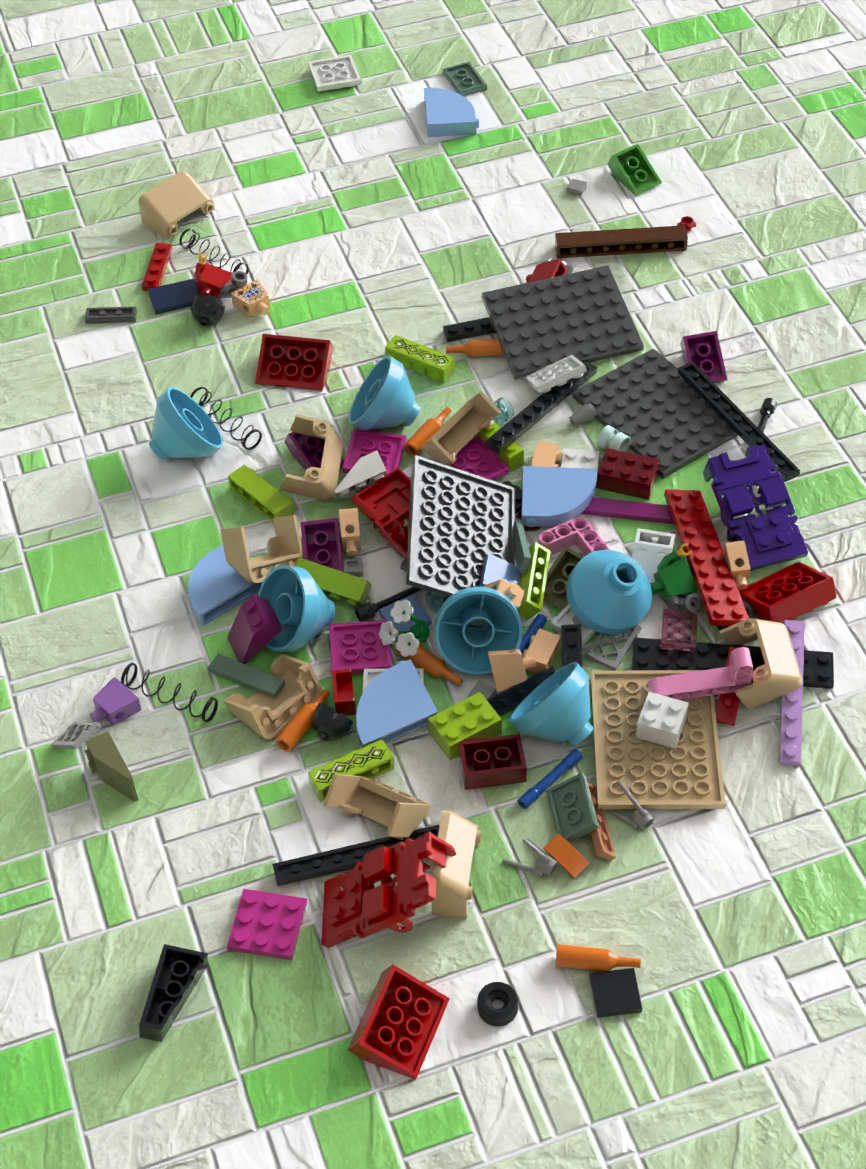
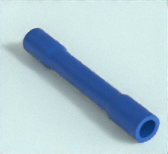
(537, 624)
(534, 793)

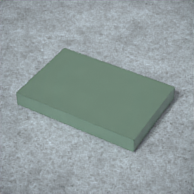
(464, 79)
(573, 808)

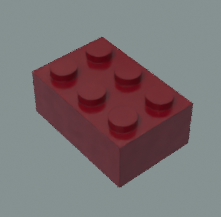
(627, 473)
(492, 761)

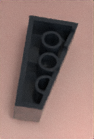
(171, 987)

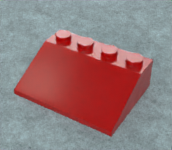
(294, 362)
(789, 593)
(399, 1023)

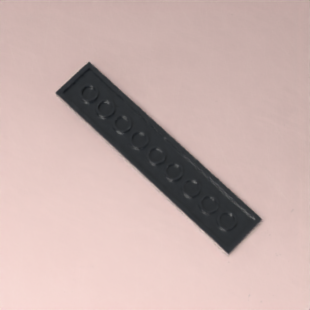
(648, 655)

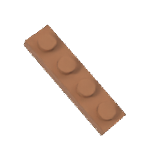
(601, 837)

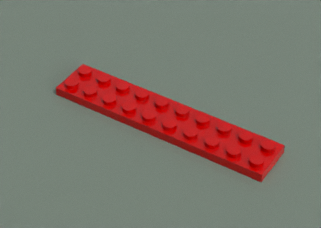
(706, 561)

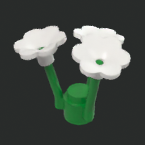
(407, 640)

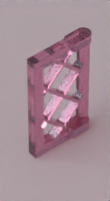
(678, 643)

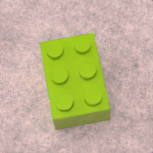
(464, 721)

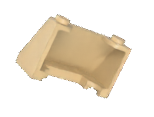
(171, 202)
(271, 715)

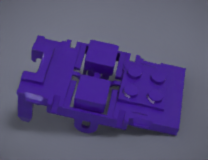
(768, 537)

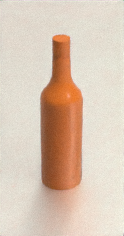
(478, 348)
(413, 445)
(432, 665)
(299, 724)
(591, 958)

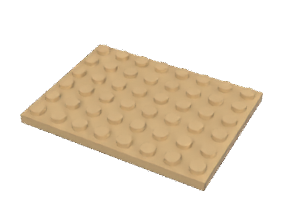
(652, 772)

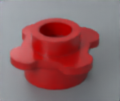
(688, 222)

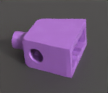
(114, 703)

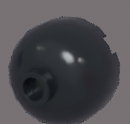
(207, 310)
(330, 723)

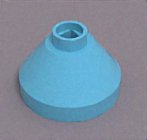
(384, 398)
(183, 428)
(609, 592)
(298, 606)
(468, 645)
(557, 708)

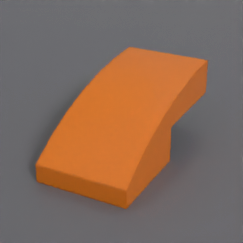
(566, 855)

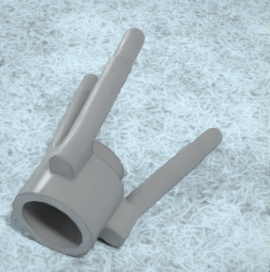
(641, 816)
(545, 864)

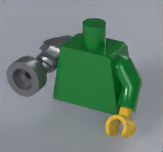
(675, 580)

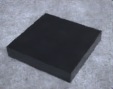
(615, 992)

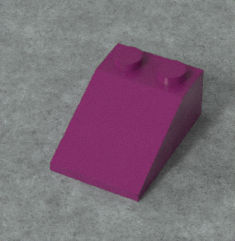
(705, 353)
(306, 449)
(323, 542)
(253, 628)

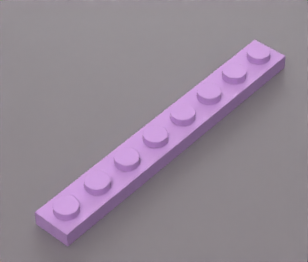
(792, 703)

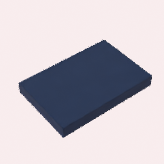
(173, 296)

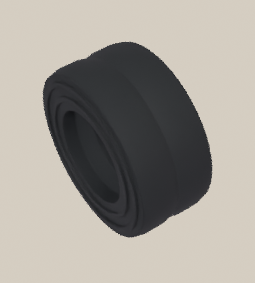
(495, 1016)

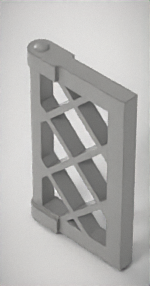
(602, 658)
(75, 735)

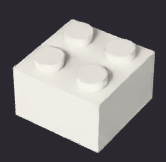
(662, 720)

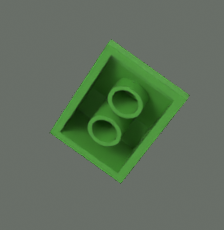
(634, 170)

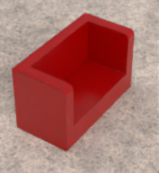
(343, 692)

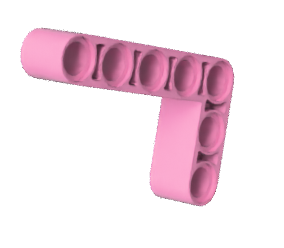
(571, 533)
(709, 681)

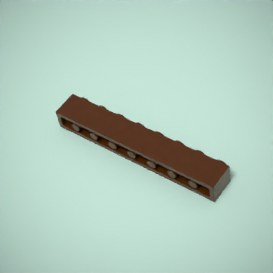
(621, 241)

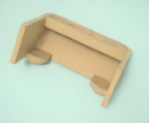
(460, 429)
(322, 481)
(282, 549)
(779, 673)
(378, 802)
(453, 880)

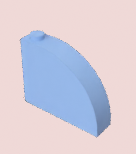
(448, 113)
(555, 494)
(217, 587)
(393, 705)

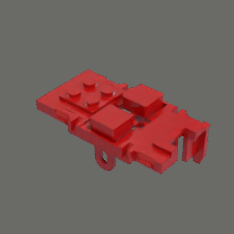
(388, 506)
(358, 909)

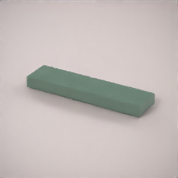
(522, 552)
(246, 676)

